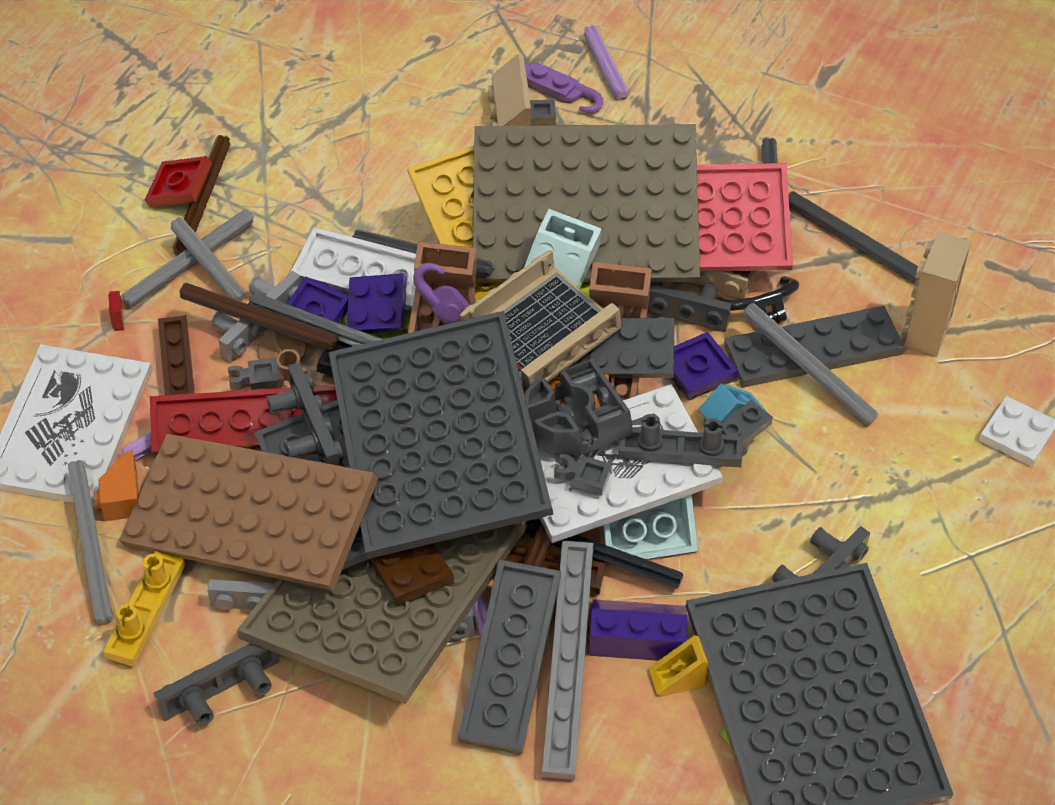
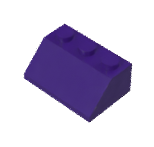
(636, 629)

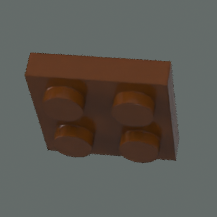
(412, 572)

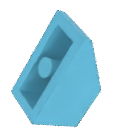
(725, 402)

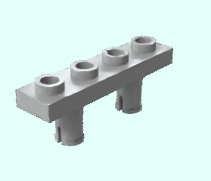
(242, 333)

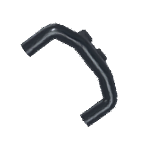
(772, 298)

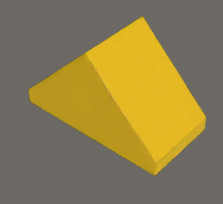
(680, 669)

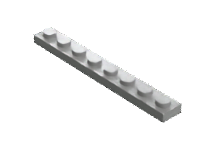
(567, 661)

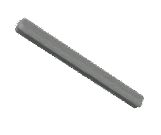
(186, 259)
(810, 364)
(90, 542)

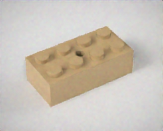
(935, 293)

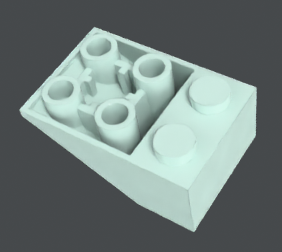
(571, 242)

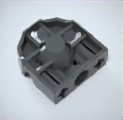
(559, 424)

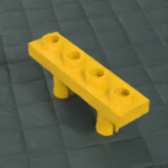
(144, 608)

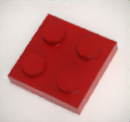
(178, 181)

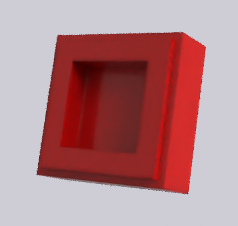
(116, 310)

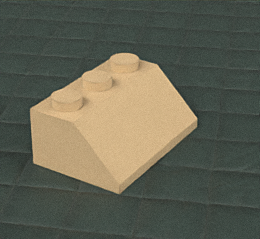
(510, 94)

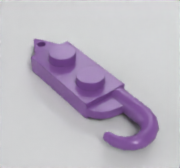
(561, 86)
(444, 300)

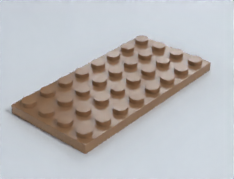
(250, 510)

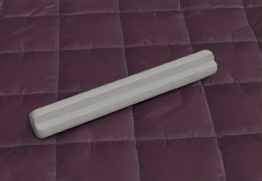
(207, 259)

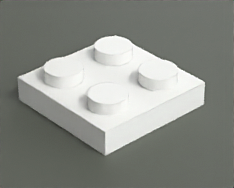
(1018, 431)

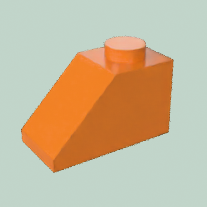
(118, 489)

